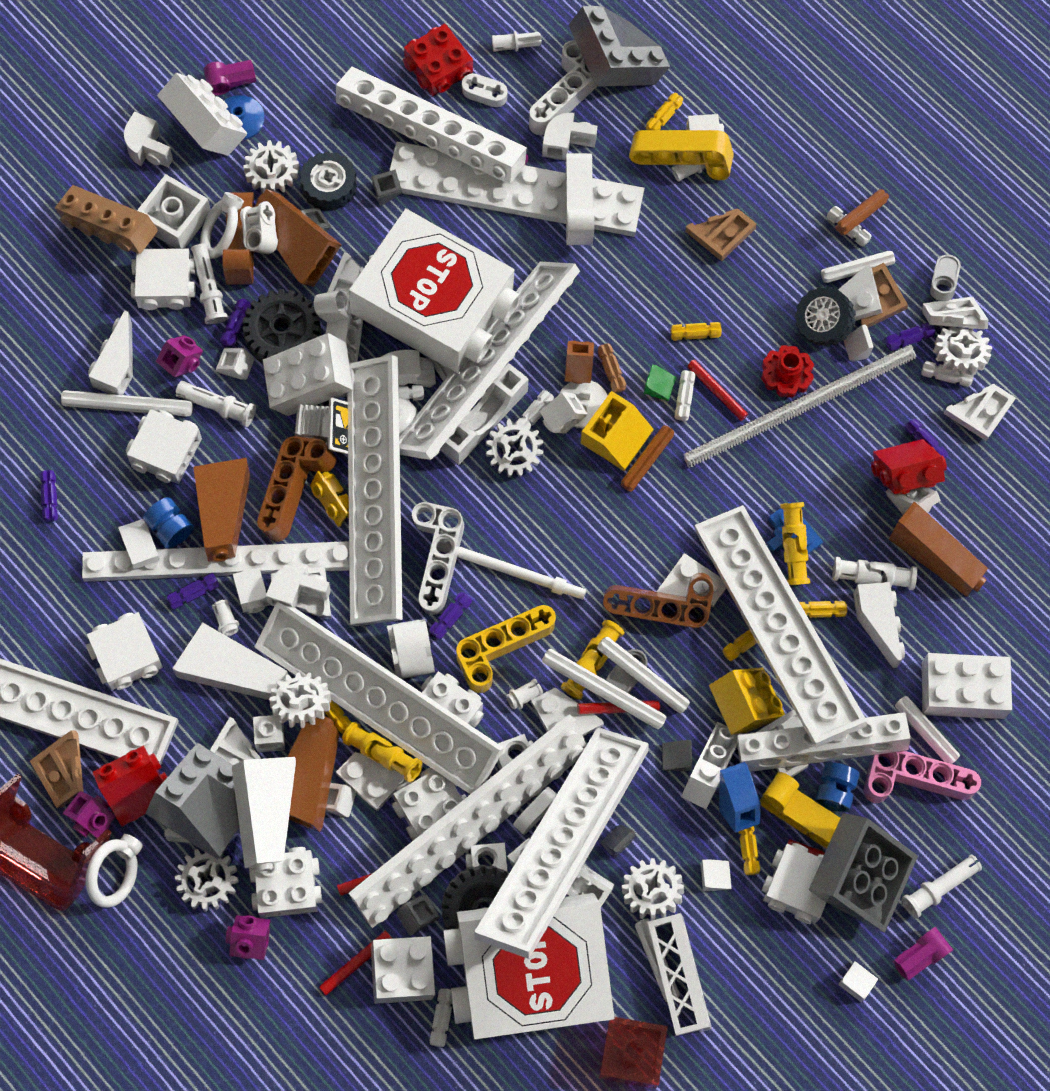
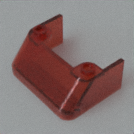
(36, 859)

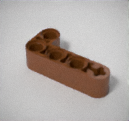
(237, 260)
(276, 517)
(658, 599)

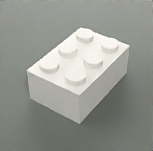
(202, 114)
(307, 374)
(966, 686)

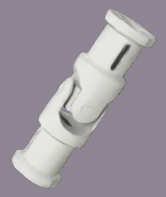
(870, 572)

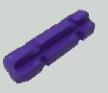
(235, 323)
(910, 336)
(914, 427)
(48, 496)
(193, 591)
(450, 615)

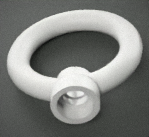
(230, 204)
(126, 848)

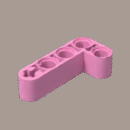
(922, 780)

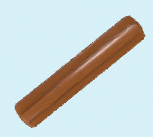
(862, 212)
(647, 458)

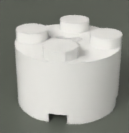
(411, 649)

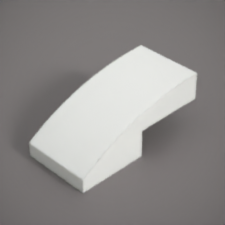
(139, 544)

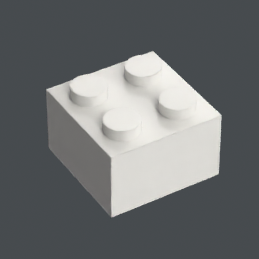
(175, 211)
(402, 970)

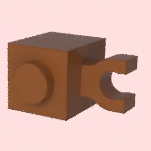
(579, 362)

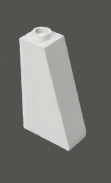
(227, 665)
(263, 808)

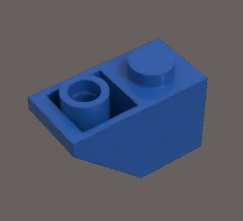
(738, 797)

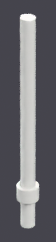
(557, 585)

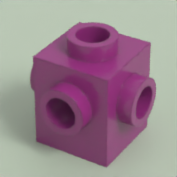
(179, 356)
(89, 814)
(248, 937)

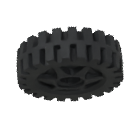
(276, 311)
(469, 890)

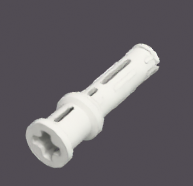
(210, 295)
(226, 406)
(931, 893)

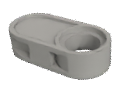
(945, 273)
(622, 679)

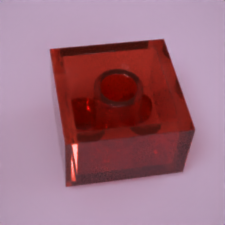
(633, 1052)

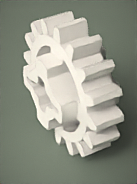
(259, 164)
(962, 349)
(524, 454)
(300, 699)
(645, 880)
(201, 890)

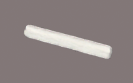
(643, 674)

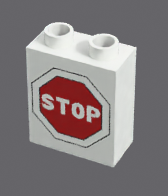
(434, 292)
(554, 988)

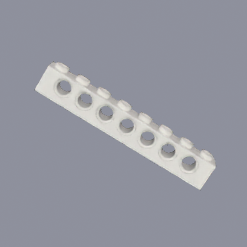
(431, 125)

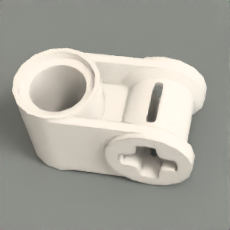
(259, 229)

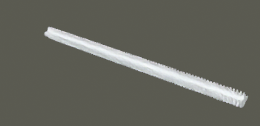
(827, 391)

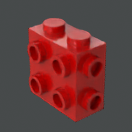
(437, 60)
(909, 466)
(130, 783)

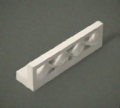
(690, 972)

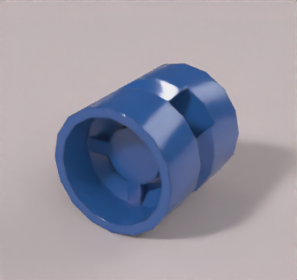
(171, 525)
(837, 787)

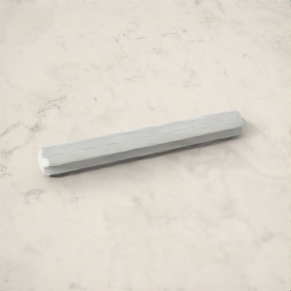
(125, 403)
(604, 689)

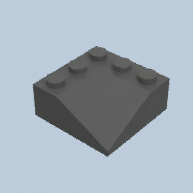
(616, 49)
(199, 801)
(863, 871)

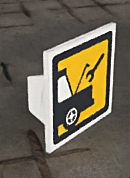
(336, 426)

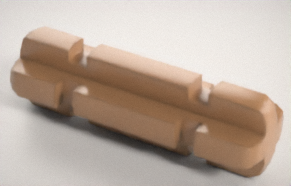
(611, 368)

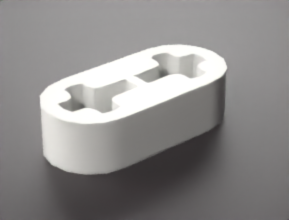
(484, 90)
(535, 811)

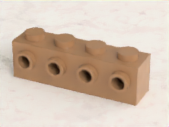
(106, 219)

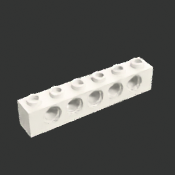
(795, 747)

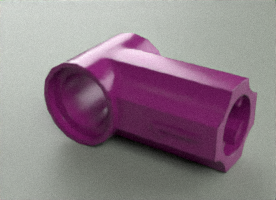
(223, 76)
(926, 951)

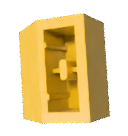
(616, 431)
(746, 699)

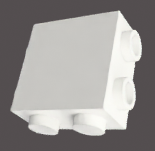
(163, 278)
(163, 446)
(123, 651)
(448, 694)
(425, 801)
(791, 884)
(287, 887)

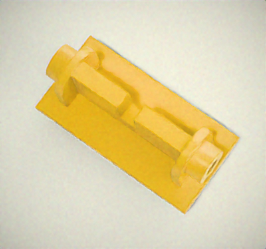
(326, 488)

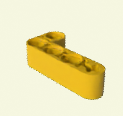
(684, 148)
(509, 643)
(799, 810)

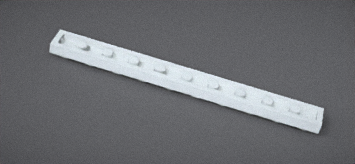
(194, 561)

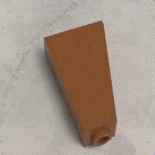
(300, 240)
(221, 503)
(938, 550)
(315, 760)

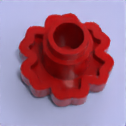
(787, 371)

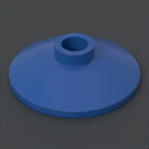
(251, 116)

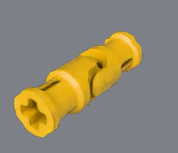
(795, 548)
(591, 659)
(382, 751)

